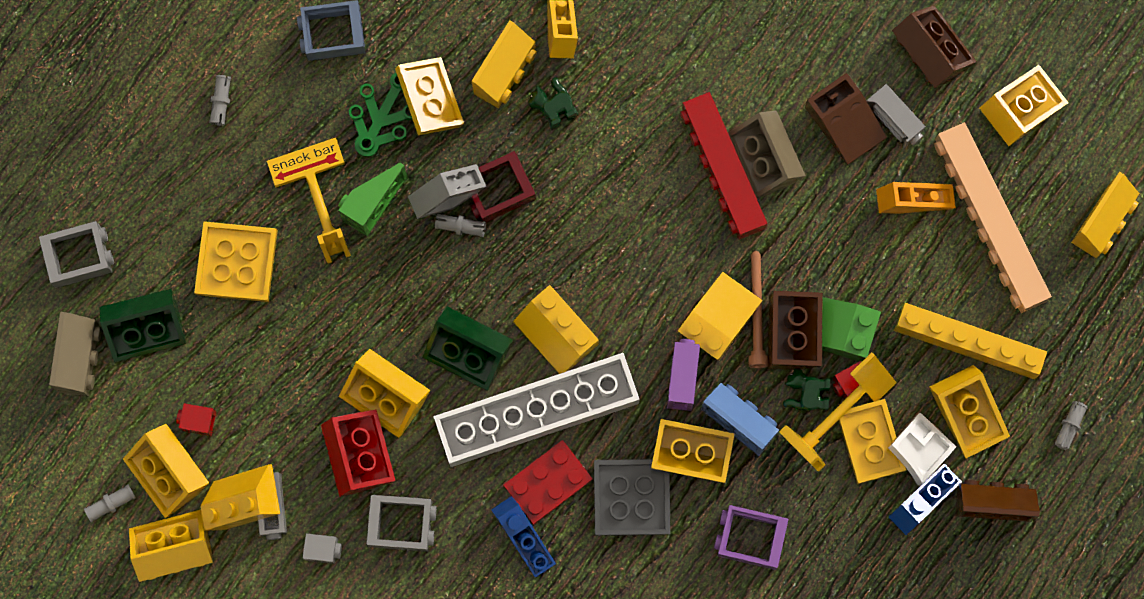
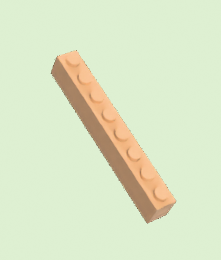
(992, 218)

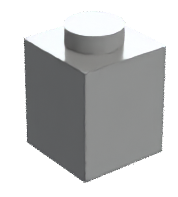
(321, 548)

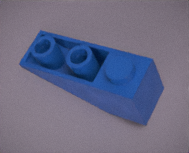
(925, 499)
(523, 536)

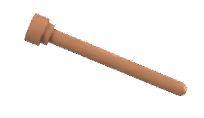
(758, 356)

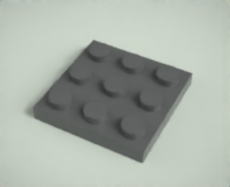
(631, 498)

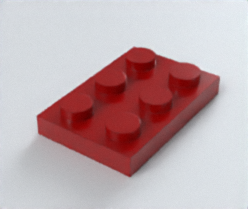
(548, 482)

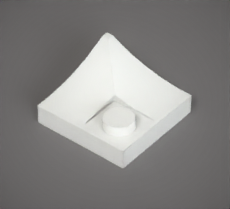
(921, 448)

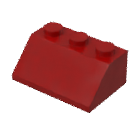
(357, 452)

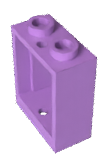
(683, 375)
(777, 541)

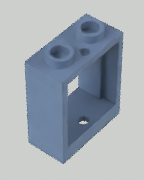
(331, 10)

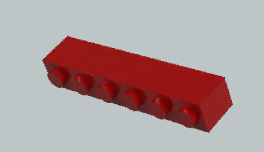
(724, 166)

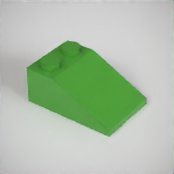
(369, 201)
(848, 328)

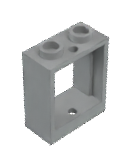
(447, 191)
(55, 275)
(375, 523)

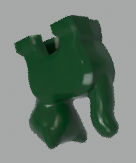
(557, 105)
(810, 395)

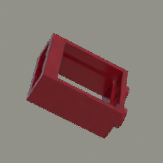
(527, 196)

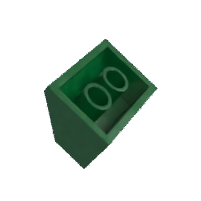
(142, 325)
(467, 348)

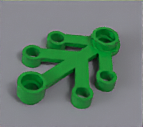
(380, 119)

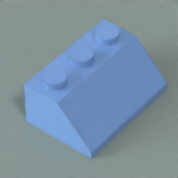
(740, 418)

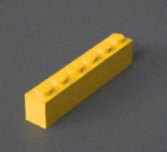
(970, 341)

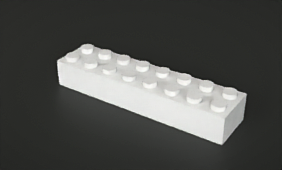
(536, 409)

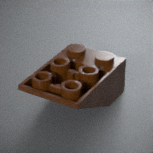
(845, 118)

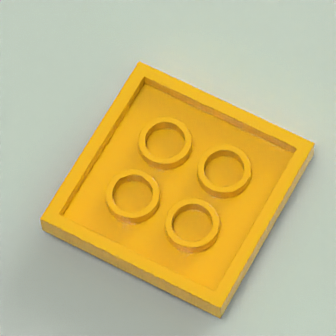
(236, 261)

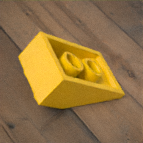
(1023, 105)
(720, 316)
(970, 411)

